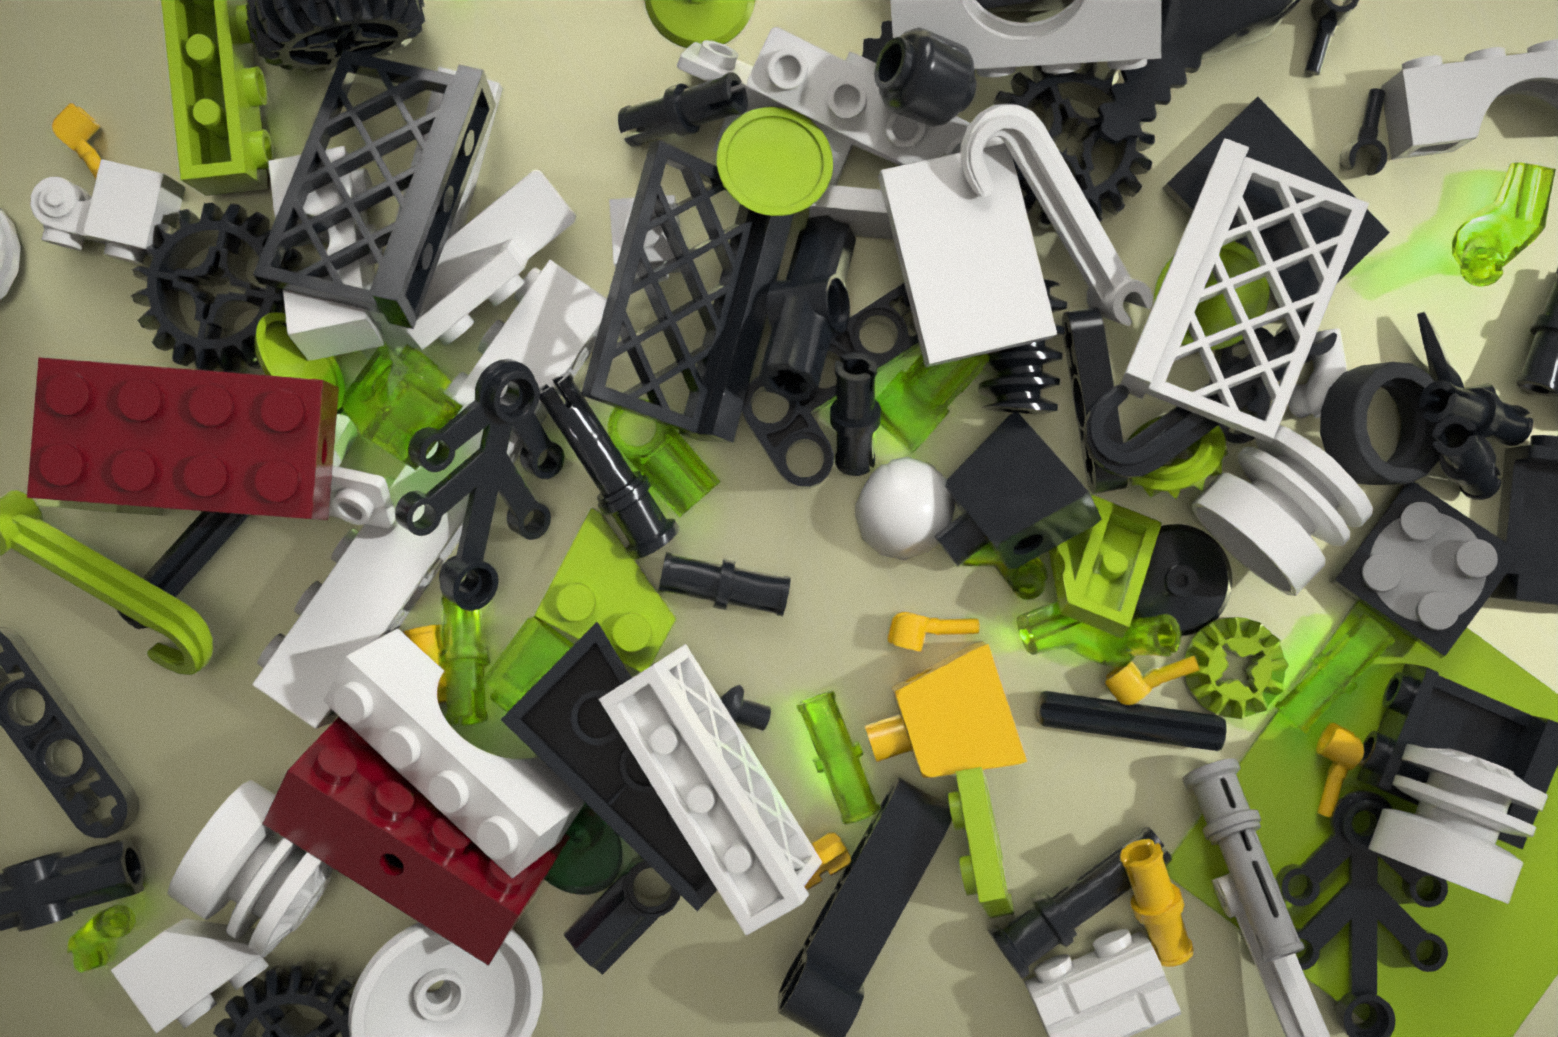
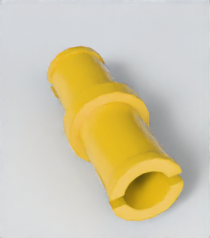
(1157, 902)

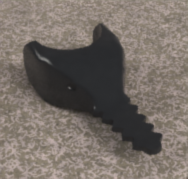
(1188, 34)

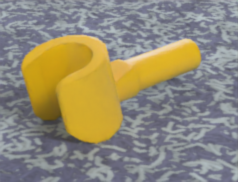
(74, 129)
(909, 629)
(1131, 686)
(1346, 752)

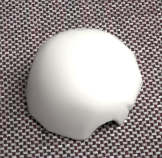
(904, 508)

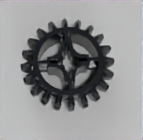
(317, 31)
(1060, 117)
(222, 265)
(266, 1002)

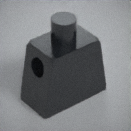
(1015, 499)

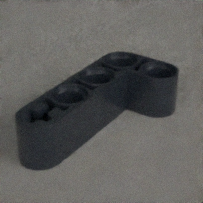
(798, 423)
(829, 971)

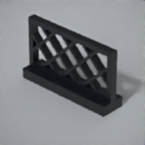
(432, 185)
(731, 323)

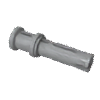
(1234, 829)

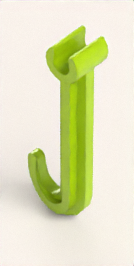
(29, 535)

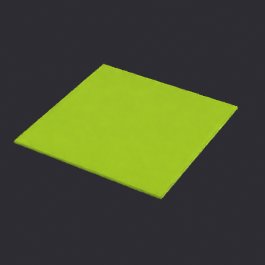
(1497, 951)

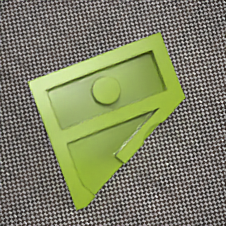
(1105, 567)
(610, 588)
(983, 869)

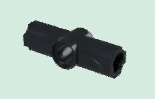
(807, 309)
(60, 885)
(617, 919)

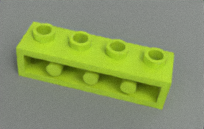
(216, 96)

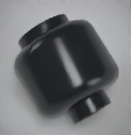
(925, 77)

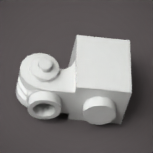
(119, 214)

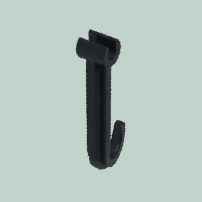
(1179, 426)

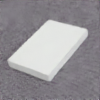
(966, 257)

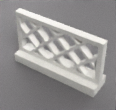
(1199, 256)
(714, 789)

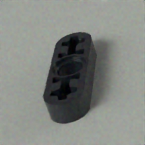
(1090, 379)

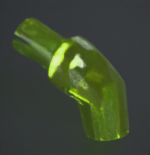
(1506, 226)
(1048, 630)

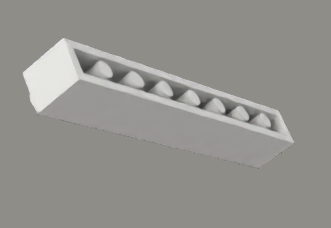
(388, 569)

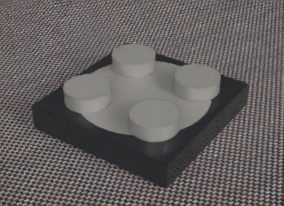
(1426, 568)

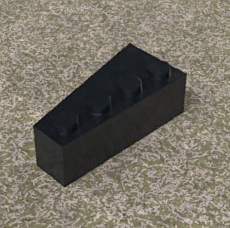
(582, 745)

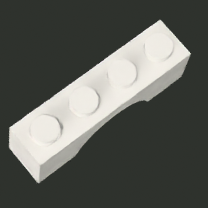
(1084, 32)
(1442, 105)
(502, 804)

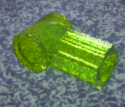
(919, 397)
(668, 463)

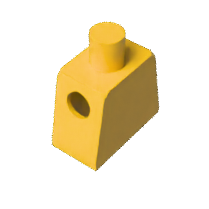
(951, 717)

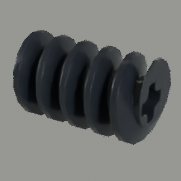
(1022, 372)

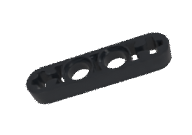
(59, 723)

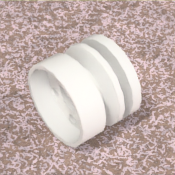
(1291, 496)
(1459, 821)
(252, 866)

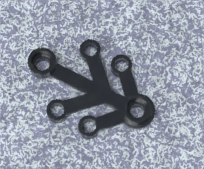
(483, 476)
(1362, 904)

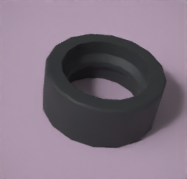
(1345, 424)

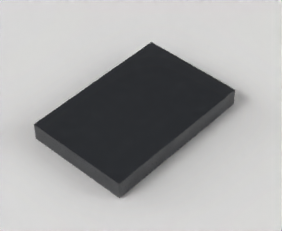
(1279, 147)

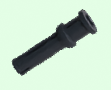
(621, 491)
(1054, 918)

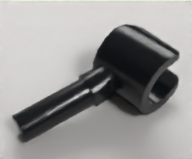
(1328, 18)
(1368, 136)

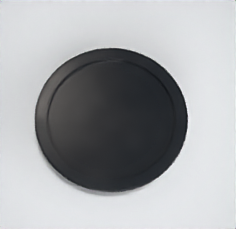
(1186, 578)

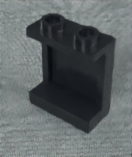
(1530, 521)
(1444, 715)

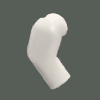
(1309, 397)

